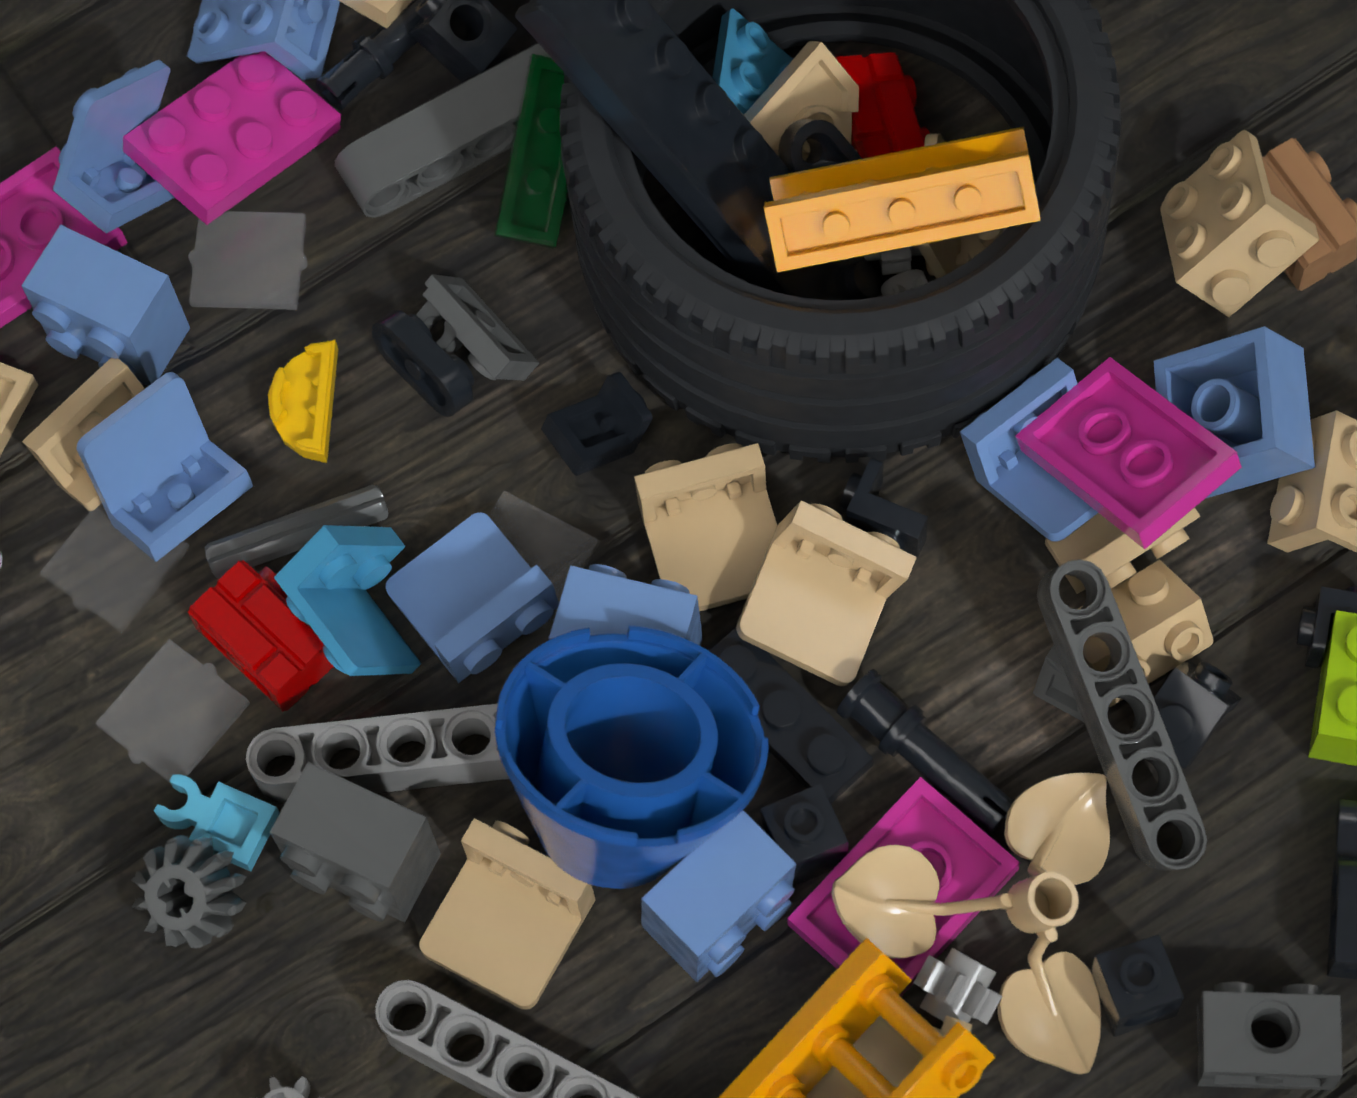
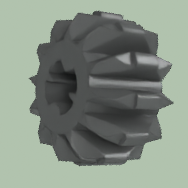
(189, 891)

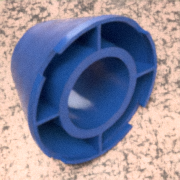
(633, 712)

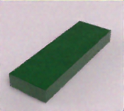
(535, 174)

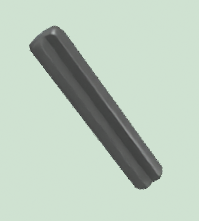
(294, 530)

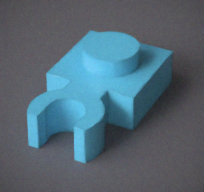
(229, 817)

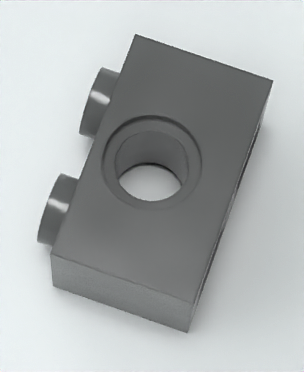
(1234, 1058)

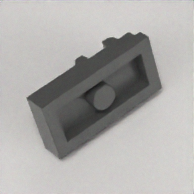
(471, 322)

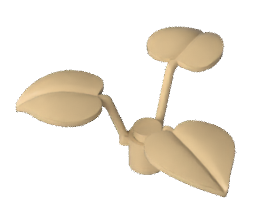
(1066, 834)

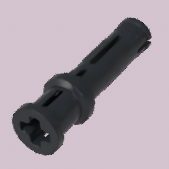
(903, 732)

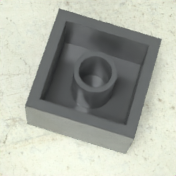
(355, 844)

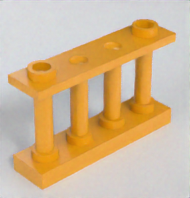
(901, 199)
(837, 1017)

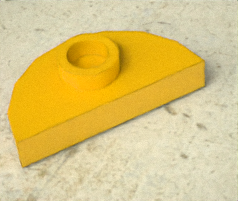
(303, 400)

